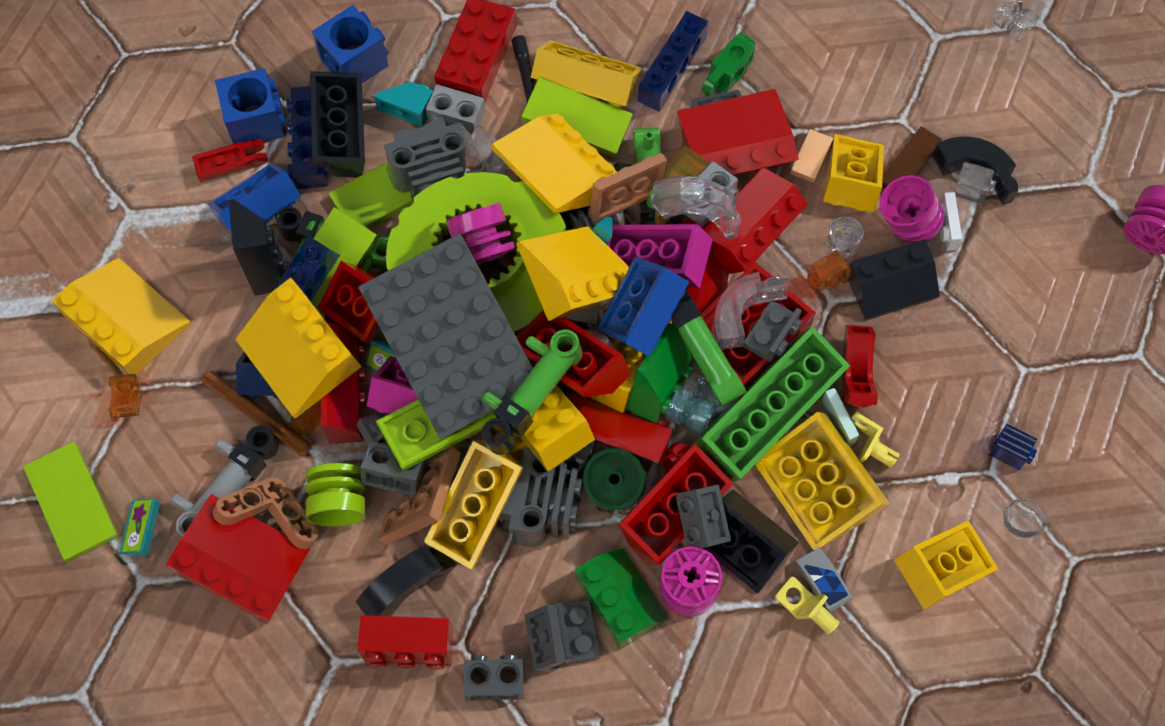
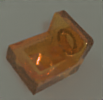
(125, 396)

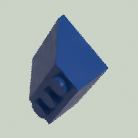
(261, 193)
(643, 305)

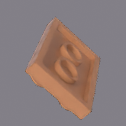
(625, 187)

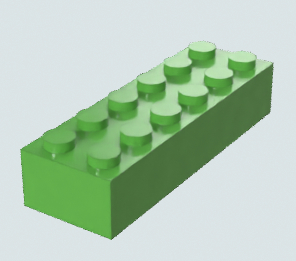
(771, 404)

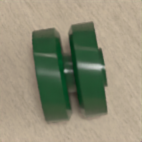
(600, 487)

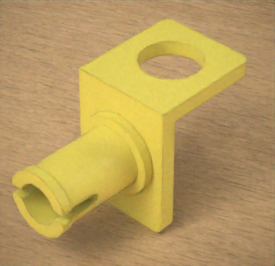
(873, 446)
(808, 606)

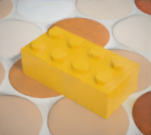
(557, 430)

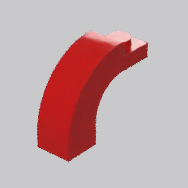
(858, 379)

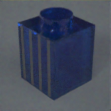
(1014, 447)

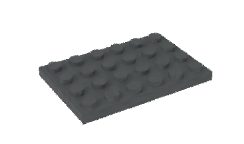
(447, 334)

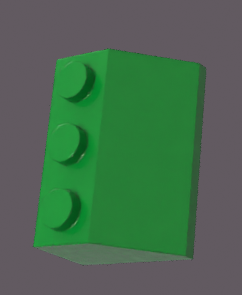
(660, 376)
(620, 596)

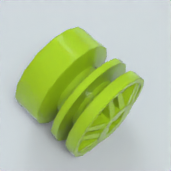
(334, 495)

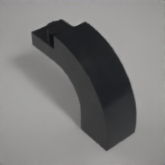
(955, 151)
(402, 579)

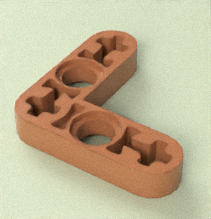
(268, 501)

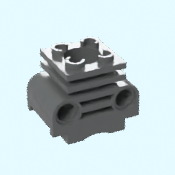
(425, 156)
(541, 500)

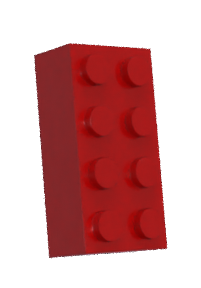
(476, 47)

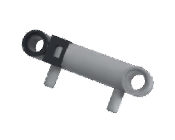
(243, 465)

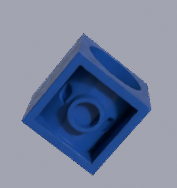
(347, 30)
(247, 90)

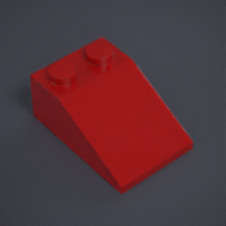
(346, 303)

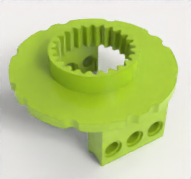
(526, 218)

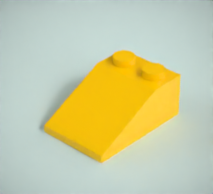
(854, 173)
(945, 564)

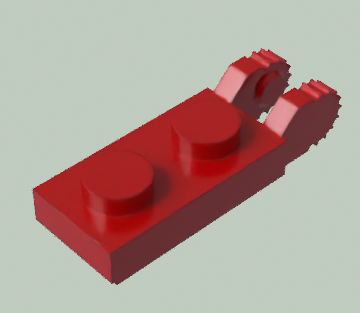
(229, 159)

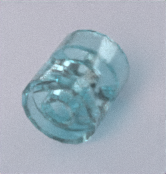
(690, 410)

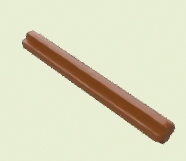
(256, 413)

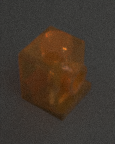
(828, 272)

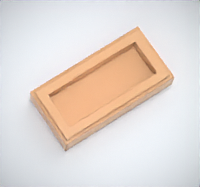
(812, 156)

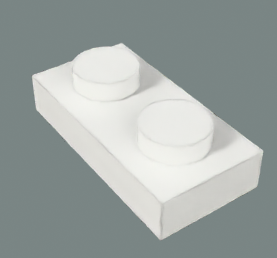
(950, 230)

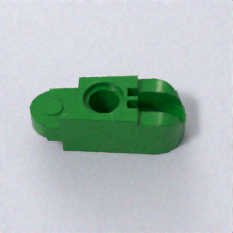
(729, 65)

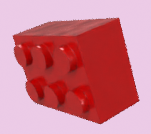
(405, 641)

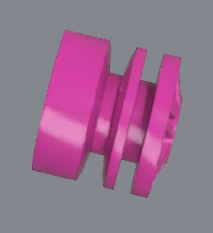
(909, 197)
(1147, 221)
(480, 232)
(686, 597)

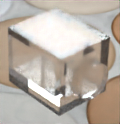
(974, 183)

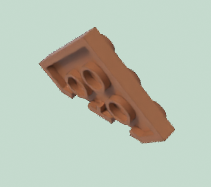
(427, 505)

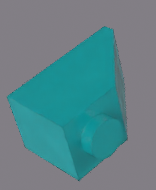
(405, 102)

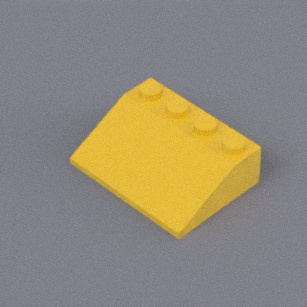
(554, 162)
(572, 271)
(121, 315)
(295, 349)
(821, 481)

